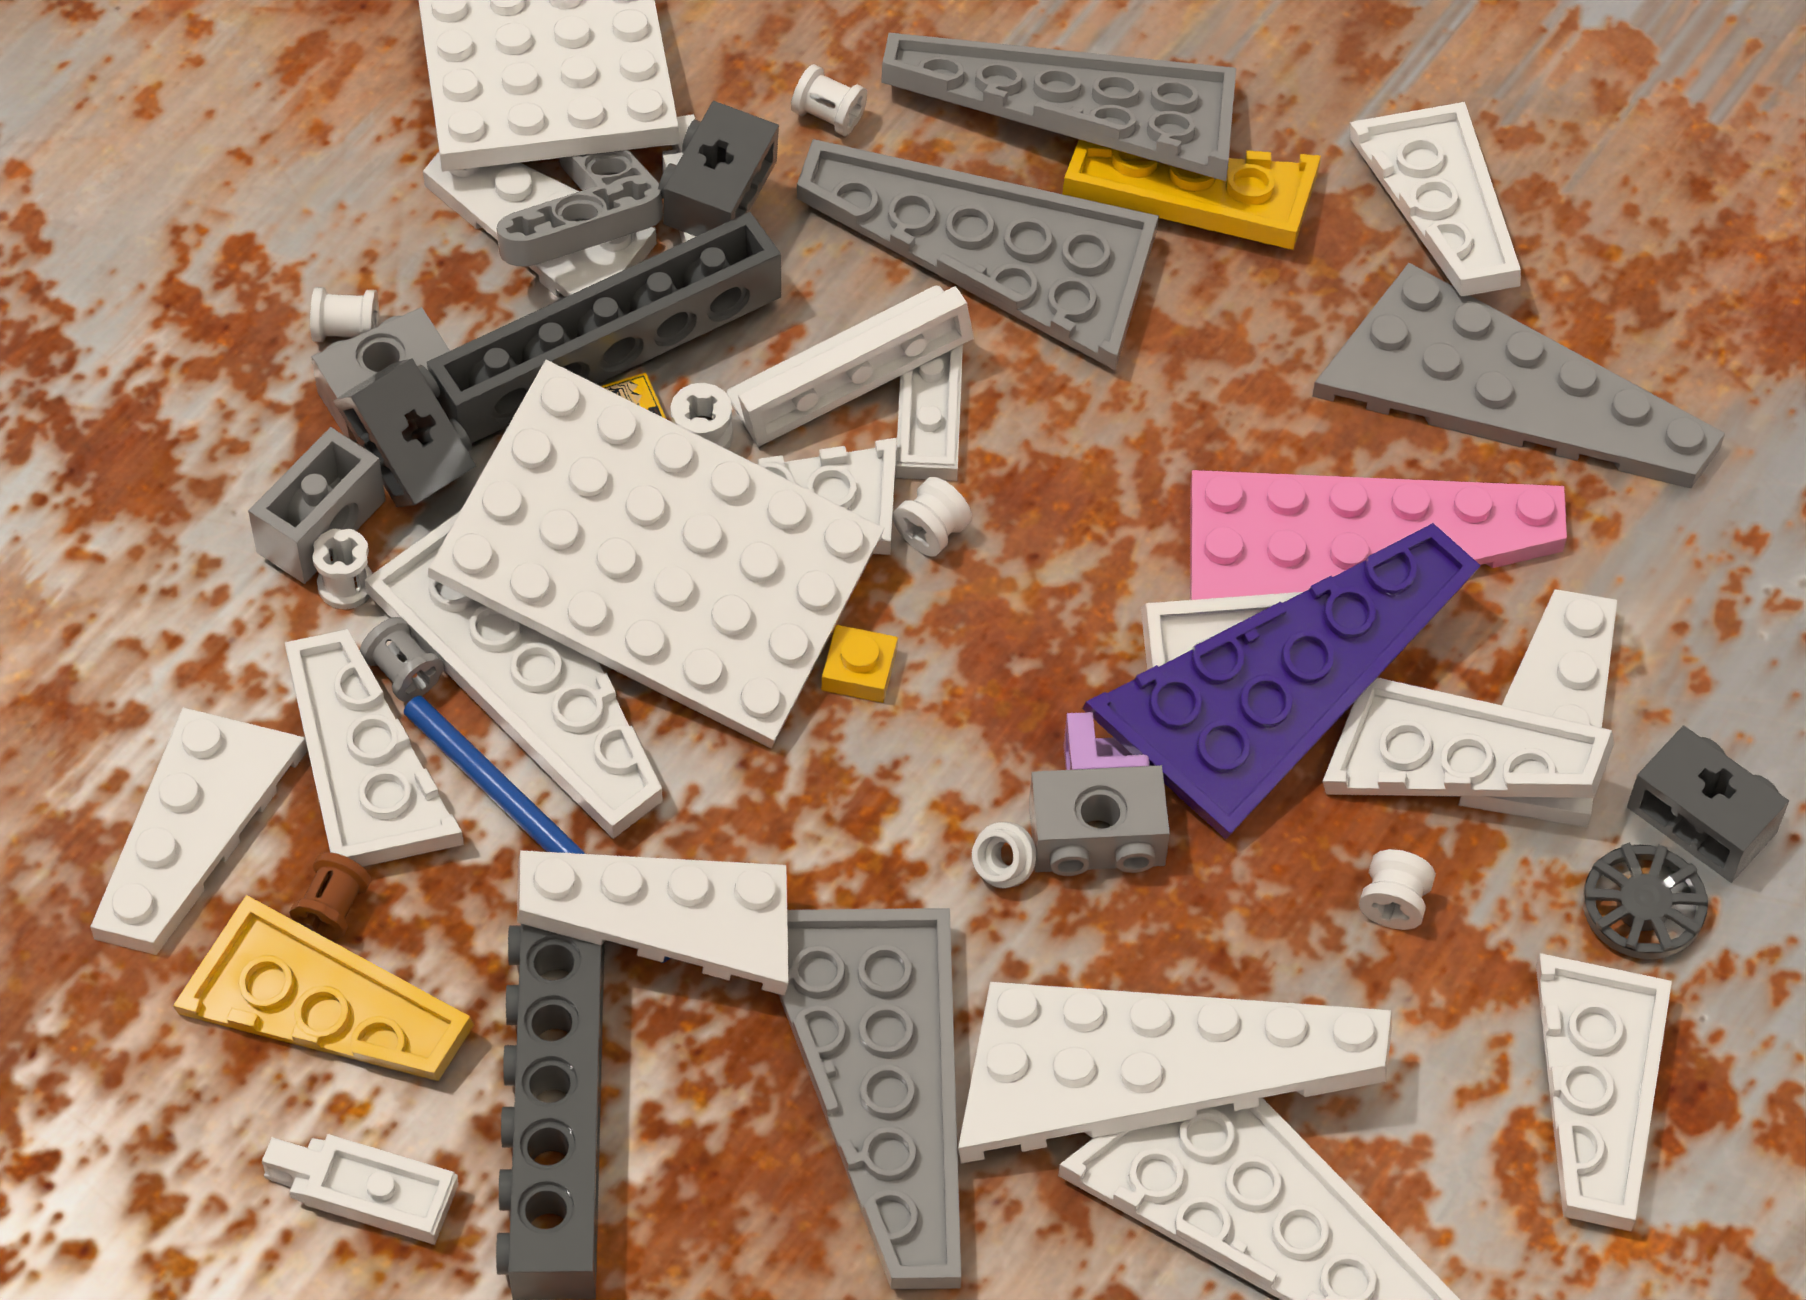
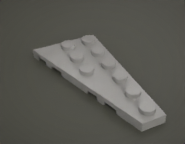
(1120, 102)
(1028, 250)
(1508, 384)

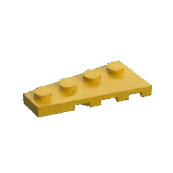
(1256, 202)
(310, 992)

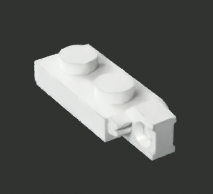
(364, 1184)

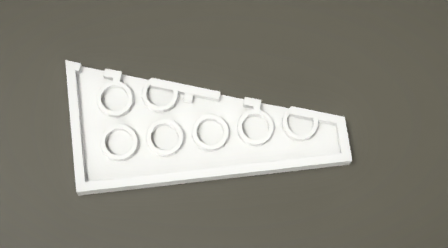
(529, 684)
(1139, 1060)

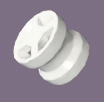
(708, 401)
(932, 516)
(1397, 889)

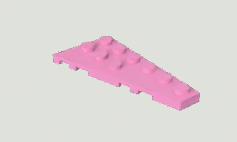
(1295, 530)

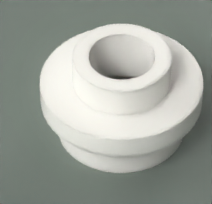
(988, 860)

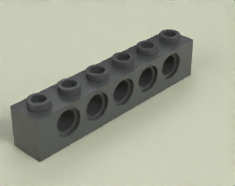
(612, 323)
(561, 1259)

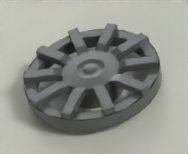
(1645, 901)

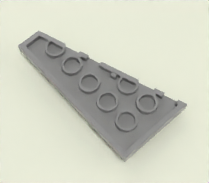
(878, 1043)

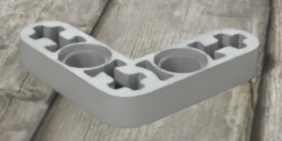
(614, 202)

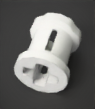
(829, 100)
(342, 314)
(336, 577)

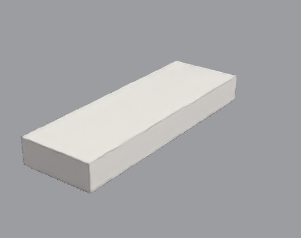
(930, 419)

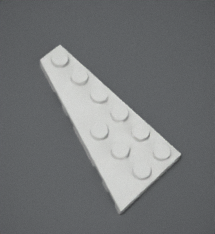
(1255, 1204)

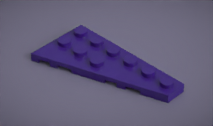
(1269, 688)

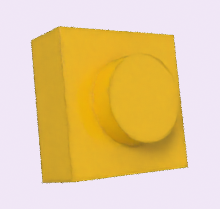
(859, 663)

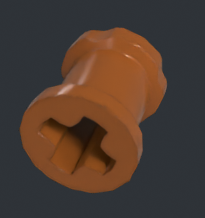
(330, 895)

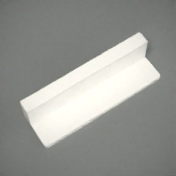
(851, 363)

